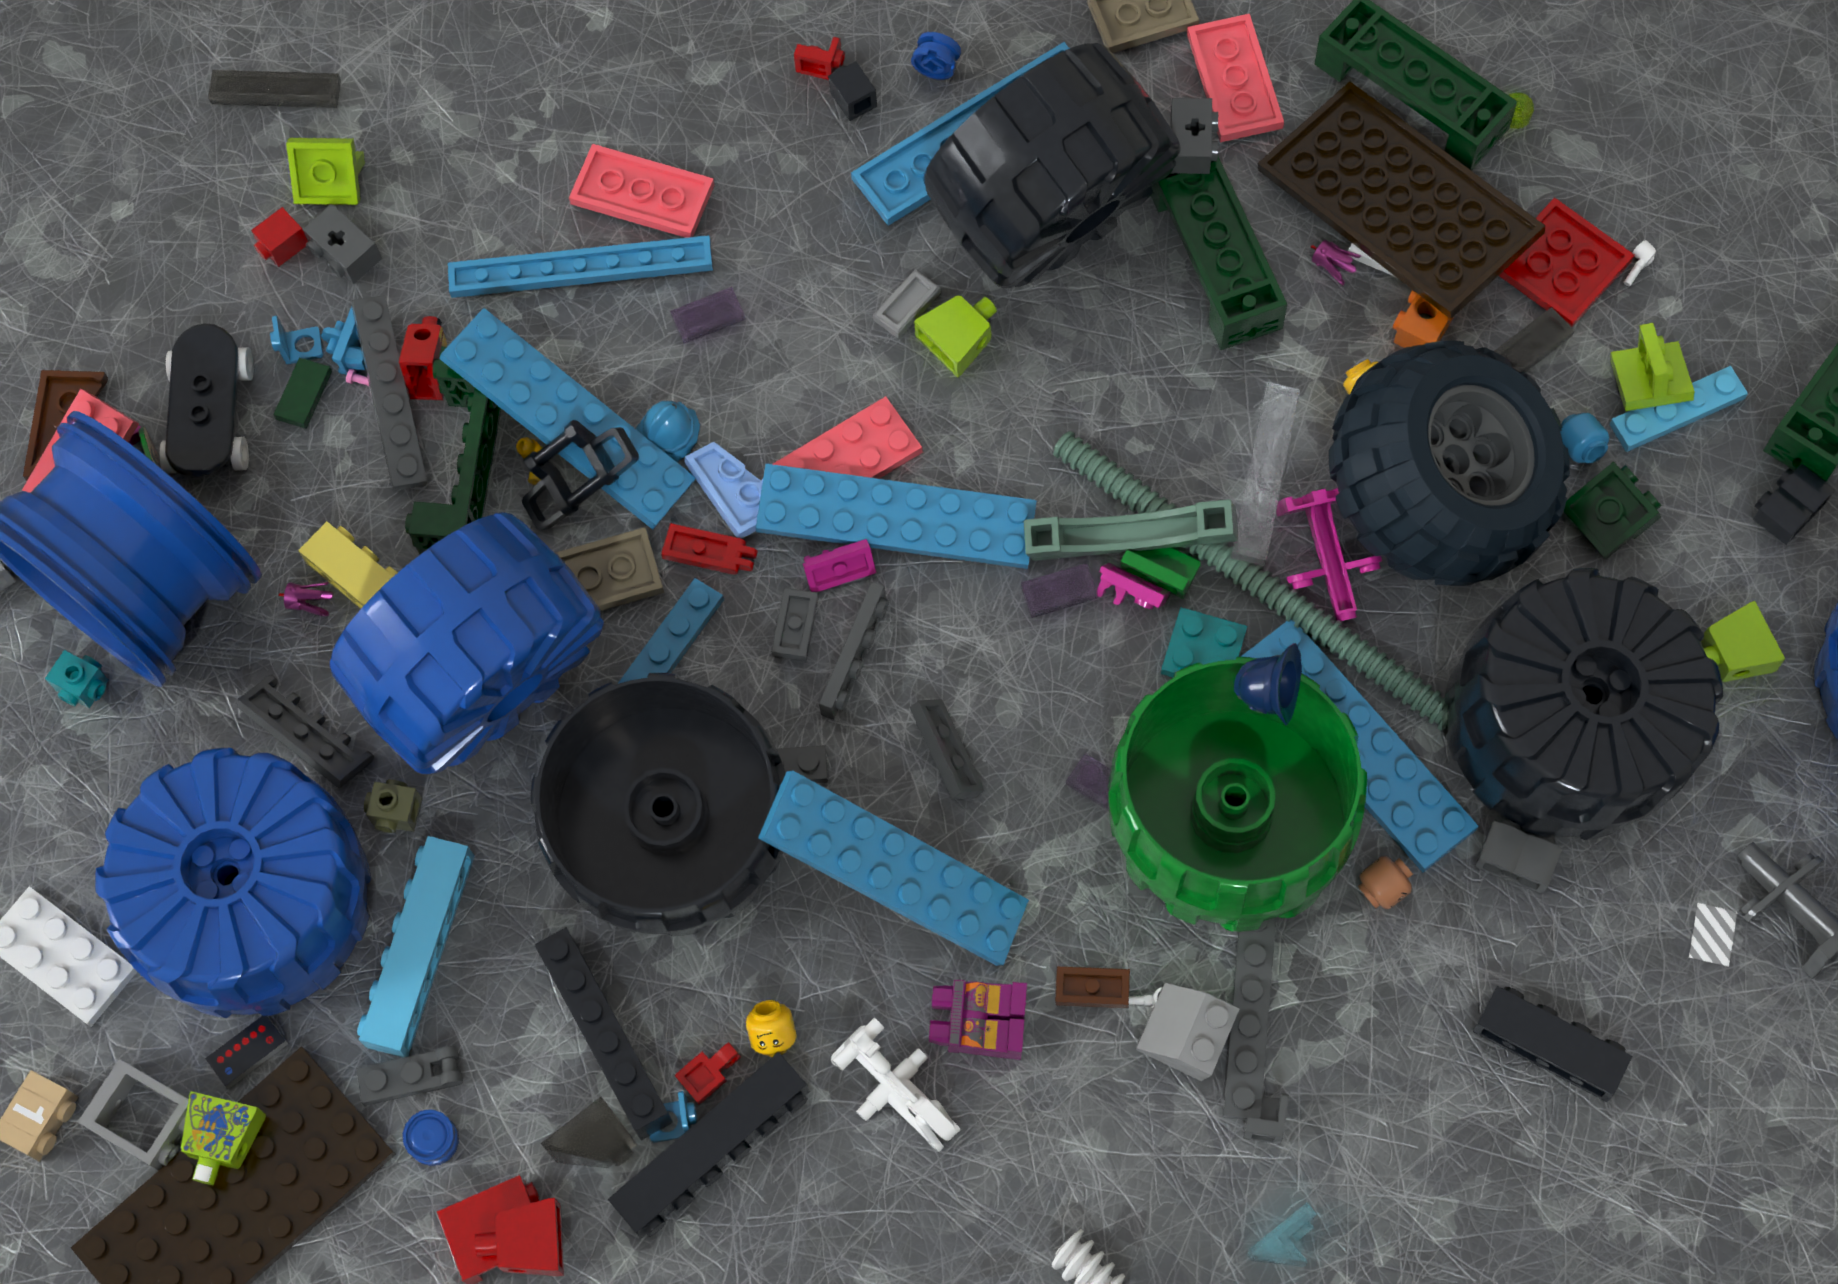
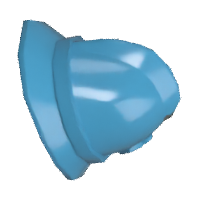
(671, 428)

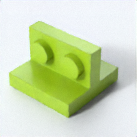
(324, 170)
(1652, 372)

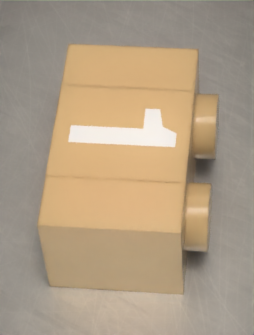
(36, 1115)

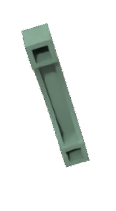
(1178, 527)

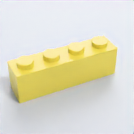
(345, 564)

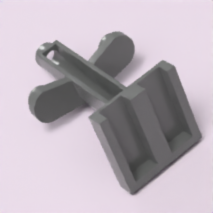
(1795, 900)

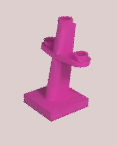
(1334, 569)

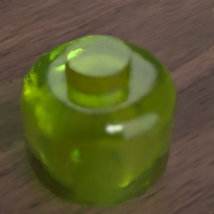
(1523, 111)

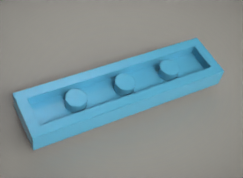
(1650, 423)

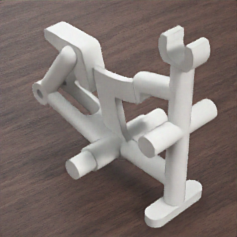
(895, 1085)

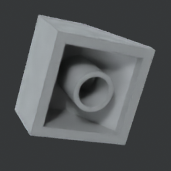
(1187, 1030)

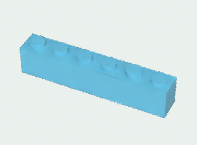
(416, 947)

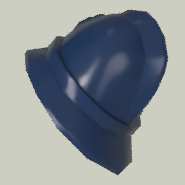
(1271, 683)

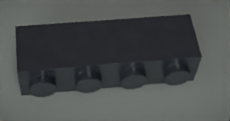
(1553, 1043)

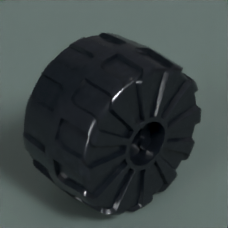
(1050, 164)
(1545, 750)
(617, 764)

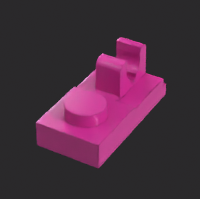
(839, 566)
(1145, 592)

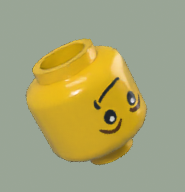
(770, 1028)

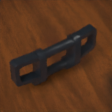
(551, 478)

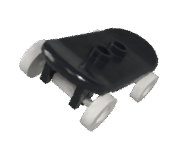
(203, 402)

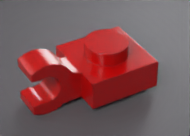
(703, 1075)

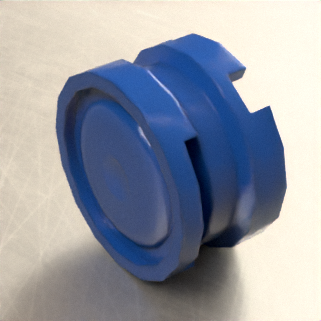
(936, 55)
(430, 1137)

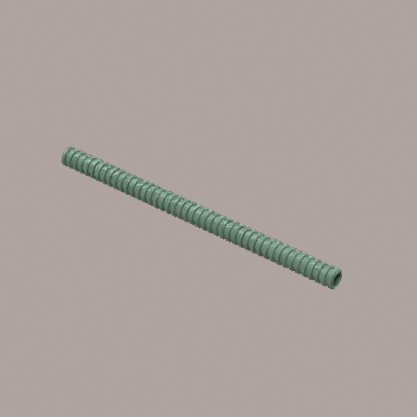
(1262, 585)

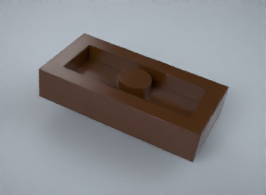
(1092, 987)

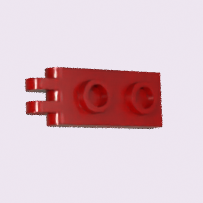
(707, 550)

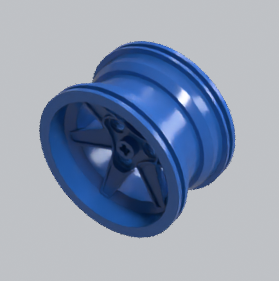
(120, 548)

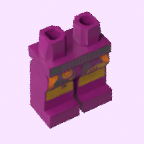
(984, 1018)

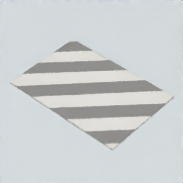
(1713, 934)

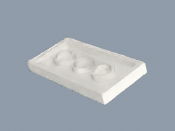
(62, 957)

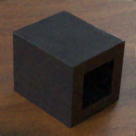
(852, 90)

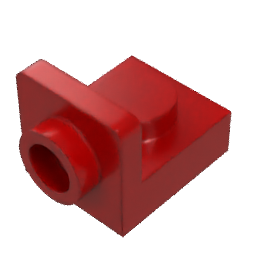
(818, 62)

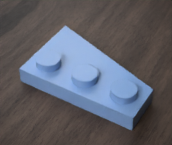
(728, 486)

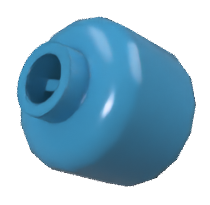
(1584, 438)

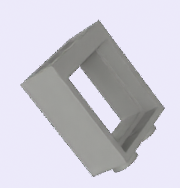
(110, 1098)

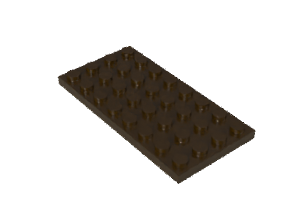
(1401, 199)
(295, 1174)

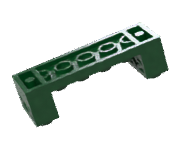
(1419, 76)
(1224, 254)
(1811, 425)
(435, 521)

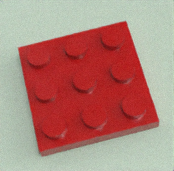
(1567, 264)

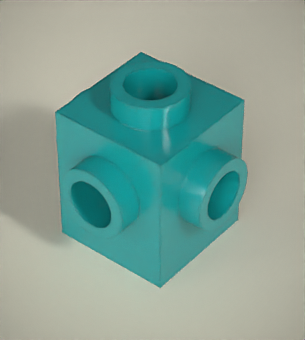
(77, 679)

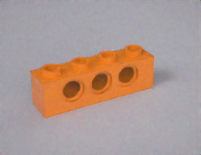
(1415, 330)

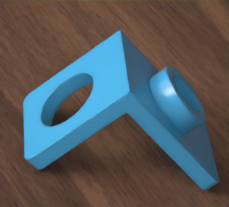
(286, 342)
(685, 1114)

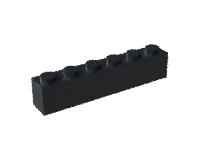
(603, 1034)
(710, 1145)

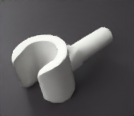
(1645, 254)
(1147, 1000)

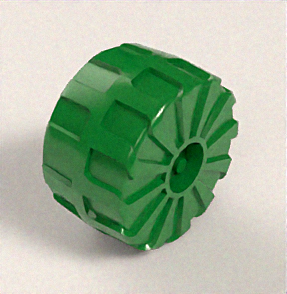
(1296, 785)

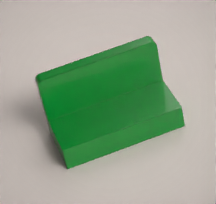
(1163, 567)

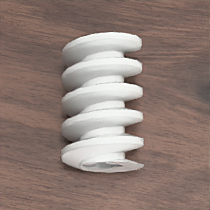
(1082, 1264)

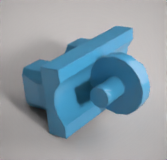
(344, 345)

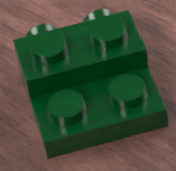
(1612, 509)

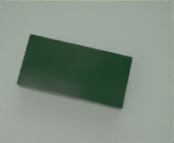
(302, 393)

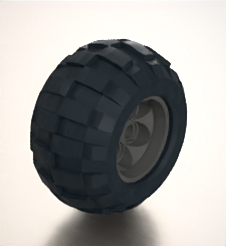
(1449, 463)

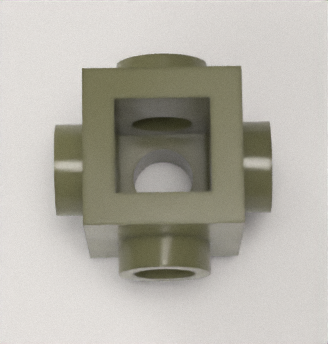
(393, 806)

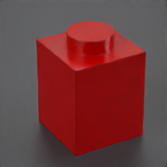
(279, 237)

